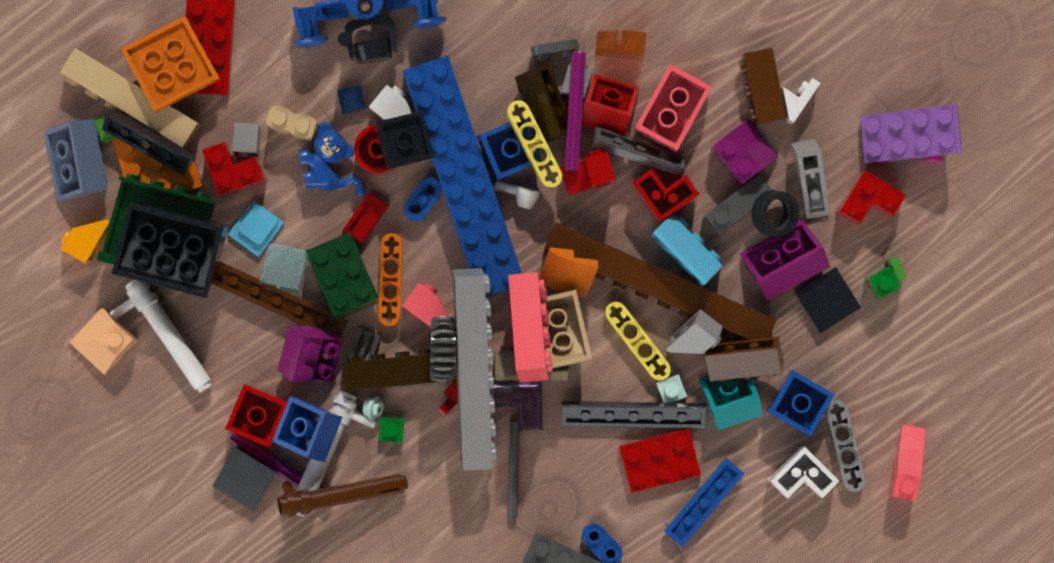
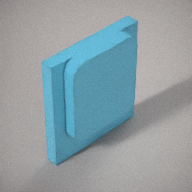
(256, 228)

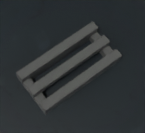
(367, 337)

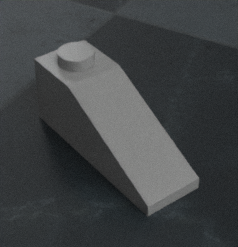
(811, 178)

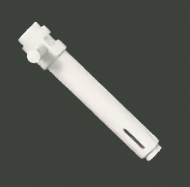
(148, 304)
(343, 406)

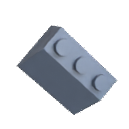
(75, 160)

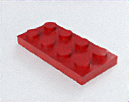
(214, 28)

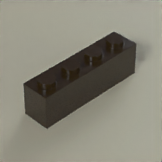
(387, 372)

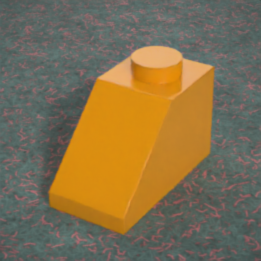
(85, 240)

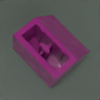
(309, 354)

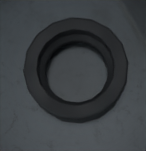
(790, 216)

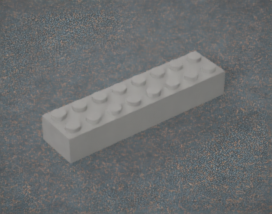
(473, 375)

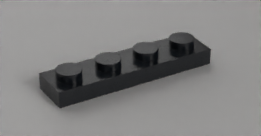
(147, 141)

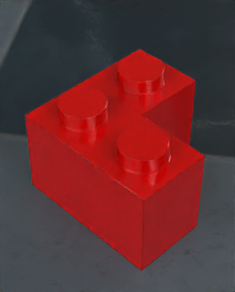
(593, 173)
(232, 176)
(867, 193)
(662, 200)

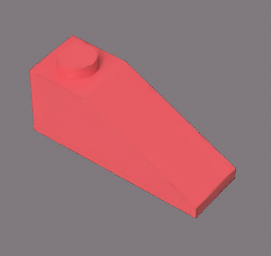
(424, 303)
(908, 463)

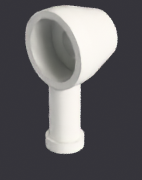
(525, 196)

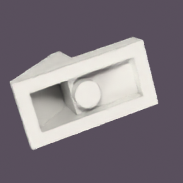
(794, 104)

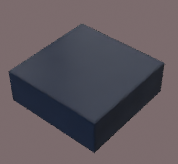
(351, 99)

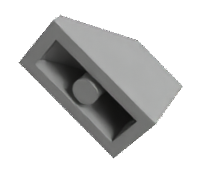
(695, 335)

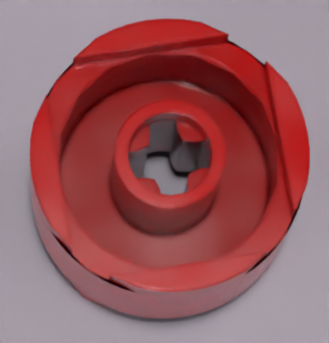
(364, 152)

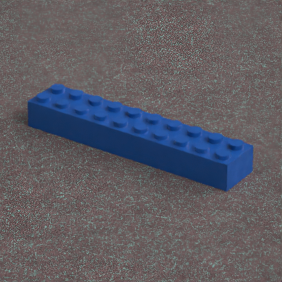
(463, 172)

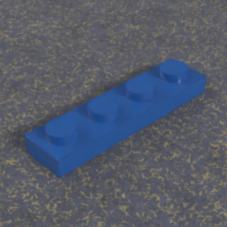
(704, 502)

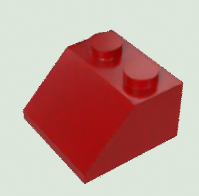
(609, 105)

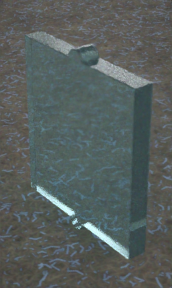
(283, 267)

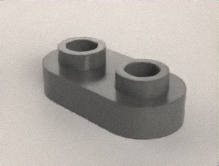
(545, 51)

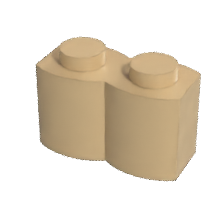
(285, 122)

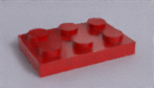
(660, 460)

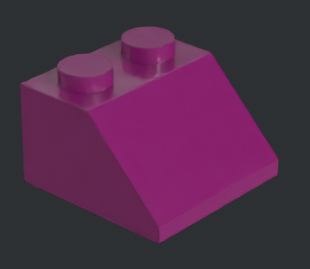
(744, 152)

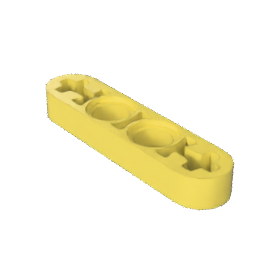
(531, 145)
(640, 338)

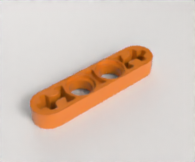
(386, 279)

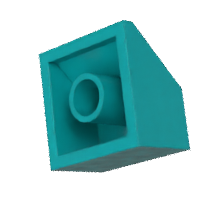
(731, 401)

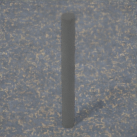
(513, 470)

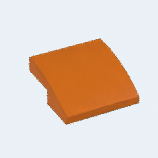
(567, 273)

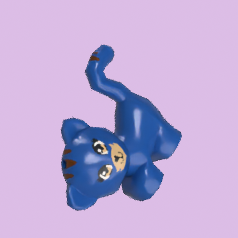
(329, 149)

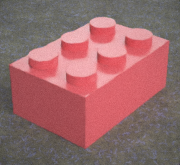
(672, 108)

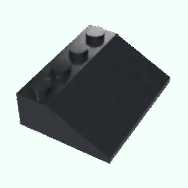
(169, 249)

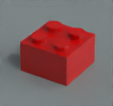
(256, 415)

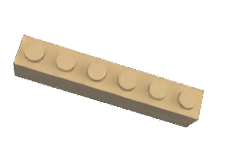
(127, 97)

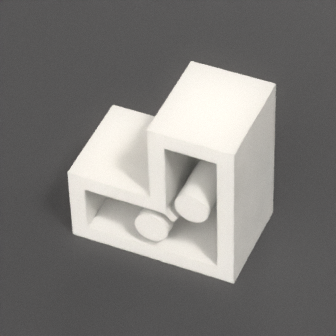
(800, 469)

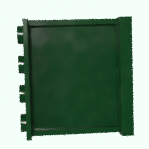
(152, 194)

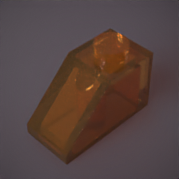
(621, 44)

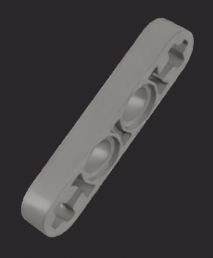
(842, 446)

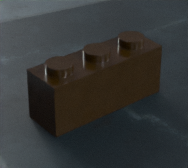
(544, 101)

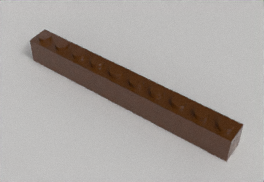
(662, 285)

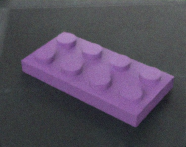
(911, 134)

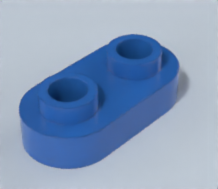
(422, 199)
(601, 544)

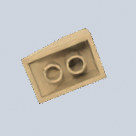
(566, 330)

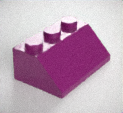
(785, 260)

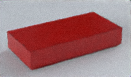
(365, 218)

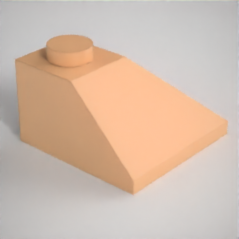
(103, 341)

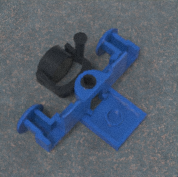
(368, 50)

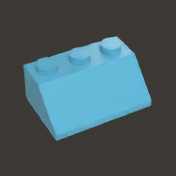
(687, 249)

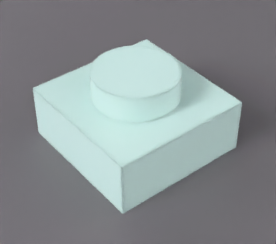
(671, 389)

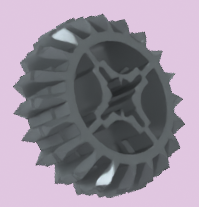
(442, 348)

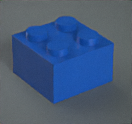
(504, 151)
(800, 403)
(307, 429)

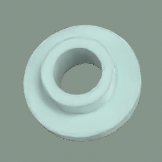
(373, 407)

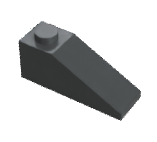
(736, 205)

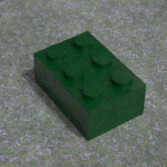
(342, 277)

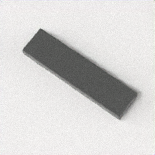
(639, 151)

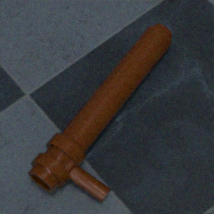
(306, 501)

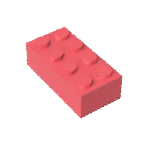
(529, 329)

